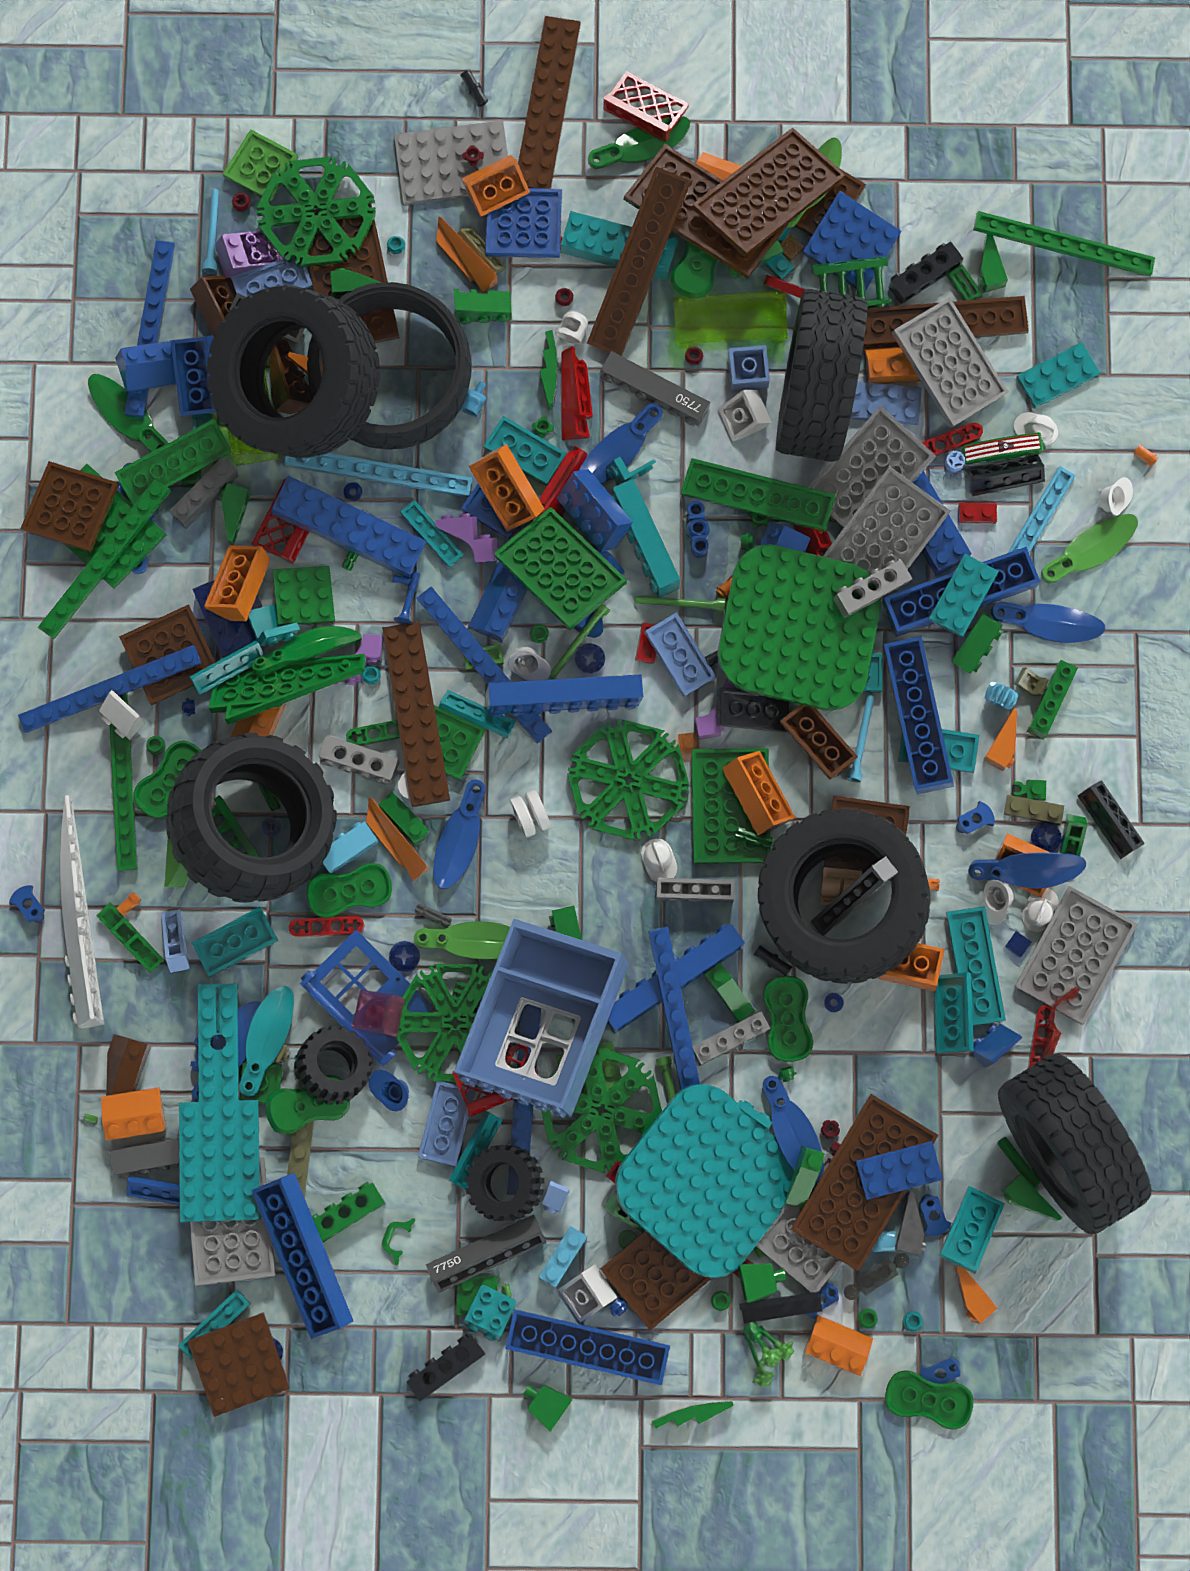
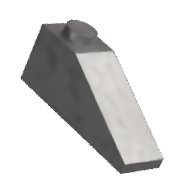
(910, 1233)

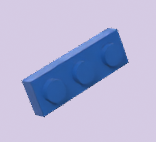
(153, 1190)

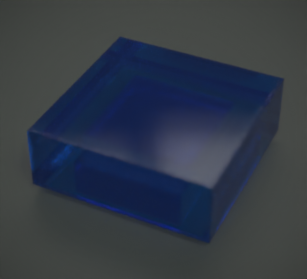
(1018, 944)

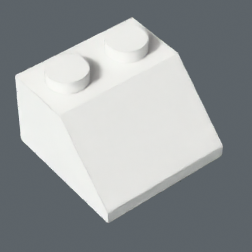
(744, 414)
(121, 716)
(587, 1293)

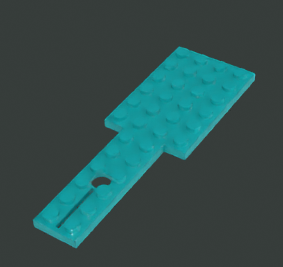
(219, 1132)

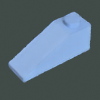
(175, 941)

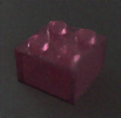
(378, 1013)

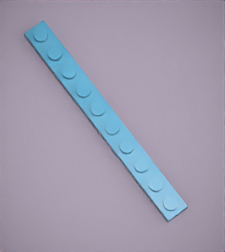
(385, 473)

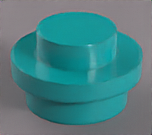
(396, 245)
(371, 675)
(912, 1321)

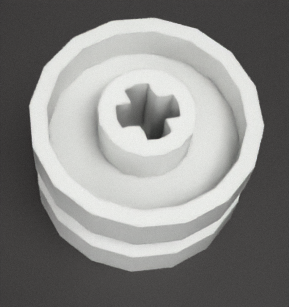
(530, 813)

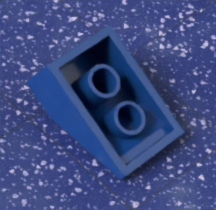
(994, 1045)

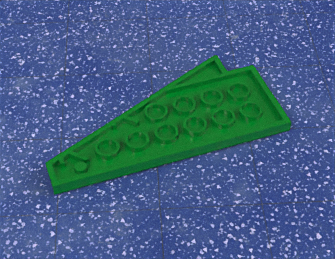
(251, 694)

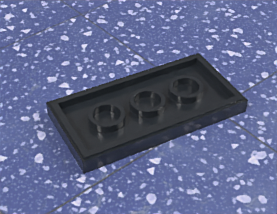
(750, 710)

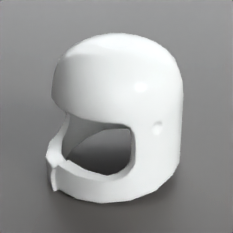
(572, 327)

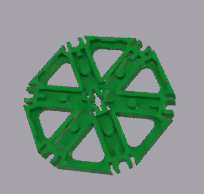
(325, 220)
(641, 767)
(434, 1022)
(619, 1115)

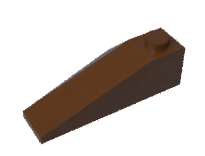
(125, 1064)

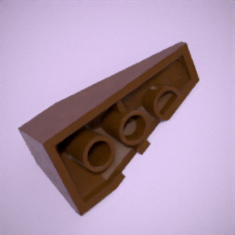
(288, 385)

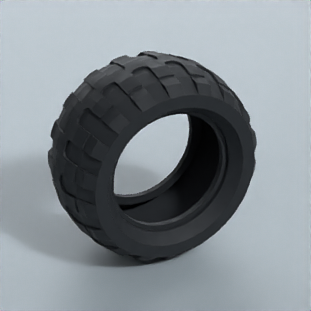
(287, 775)

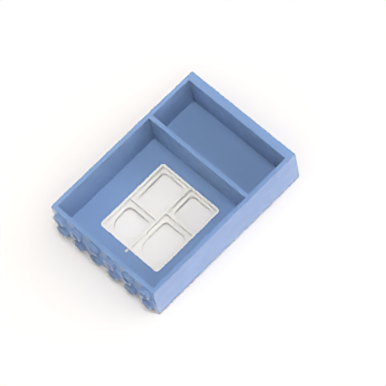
(563, 979)

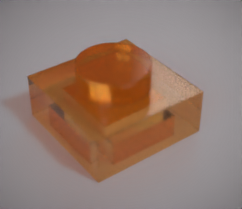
(791, 248)
(688, 742)

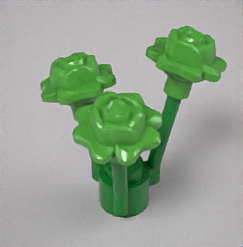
(770, 1357)

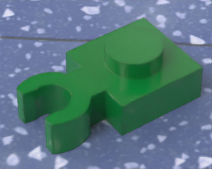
(1033, 789)

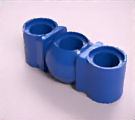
(697, 520)

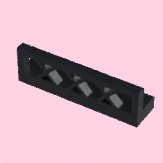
(1006, 477)
(1109, 820)
(781, 1307)

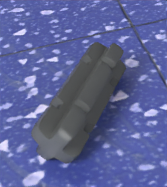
(433, 915)

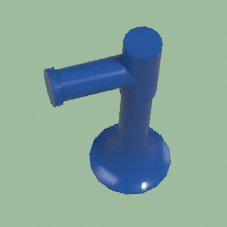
(412, 585)

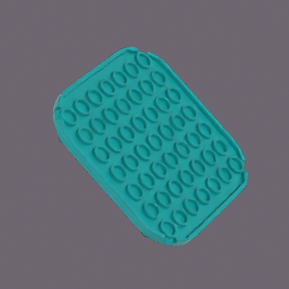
(705, 1181)

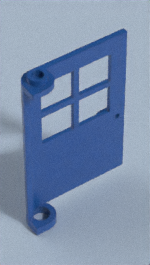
(379, 1045)

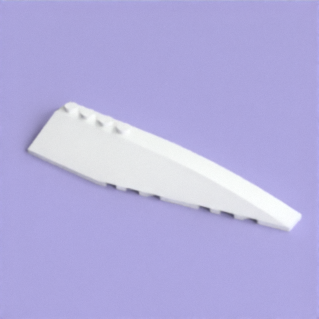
(77, 927)

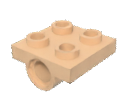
(835, 881)

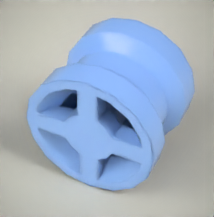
(956, 458)

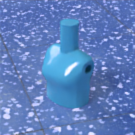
(474, 400)

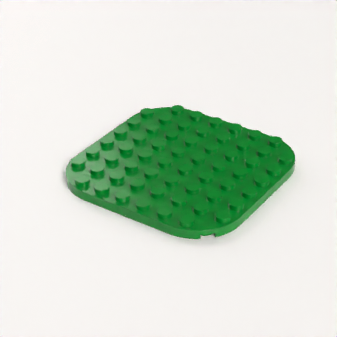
(787, 633)

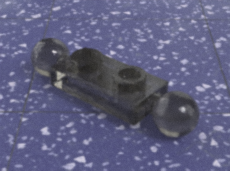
(876, 1276)

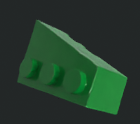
(482, 307)
(978, 644)

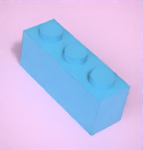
(349, 847)
(563, 1256)

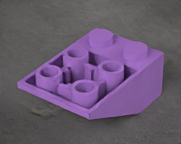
(244, 252)

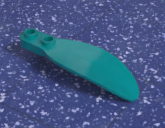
(267, 1036)

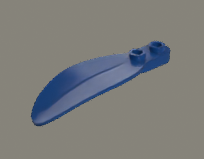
(622, 443)
(1051, 621)
(459, 838)
(1030, 869)
(245, 1017)
(790, 1124)

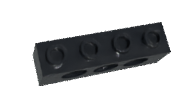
(905, 291)
(422, 1389)

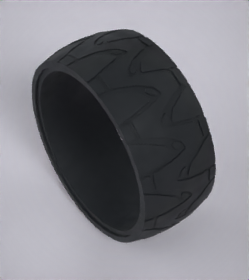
(412, 299)

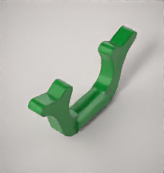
(388, 1235)

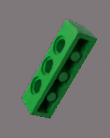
(1052, 699)
(374, 1201)

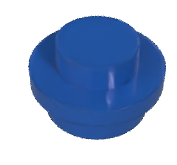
(618, 1307)

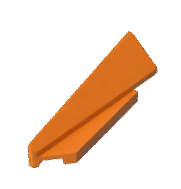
(464, 257)
(394, 841)

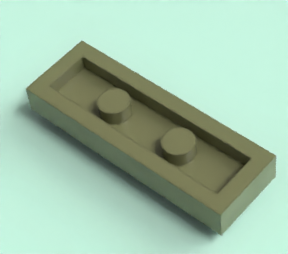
(479, 246)
(1033, 809)

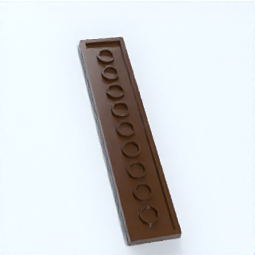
(548, 101)
(639, 261)
(982, 316)
(416, 714)

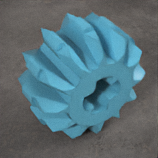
(1001, 696)

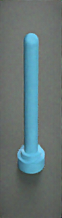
(209, 266)
(854, 773)

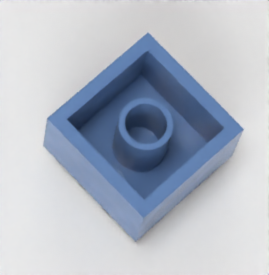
(748, 368)

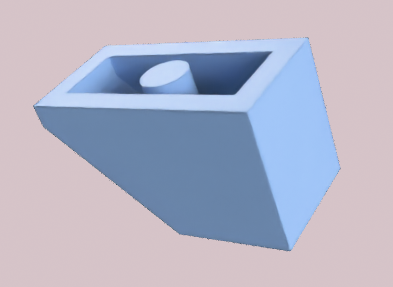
(555, 1197)

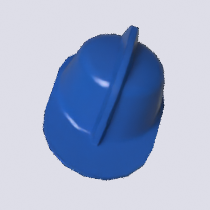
(389, 1090)

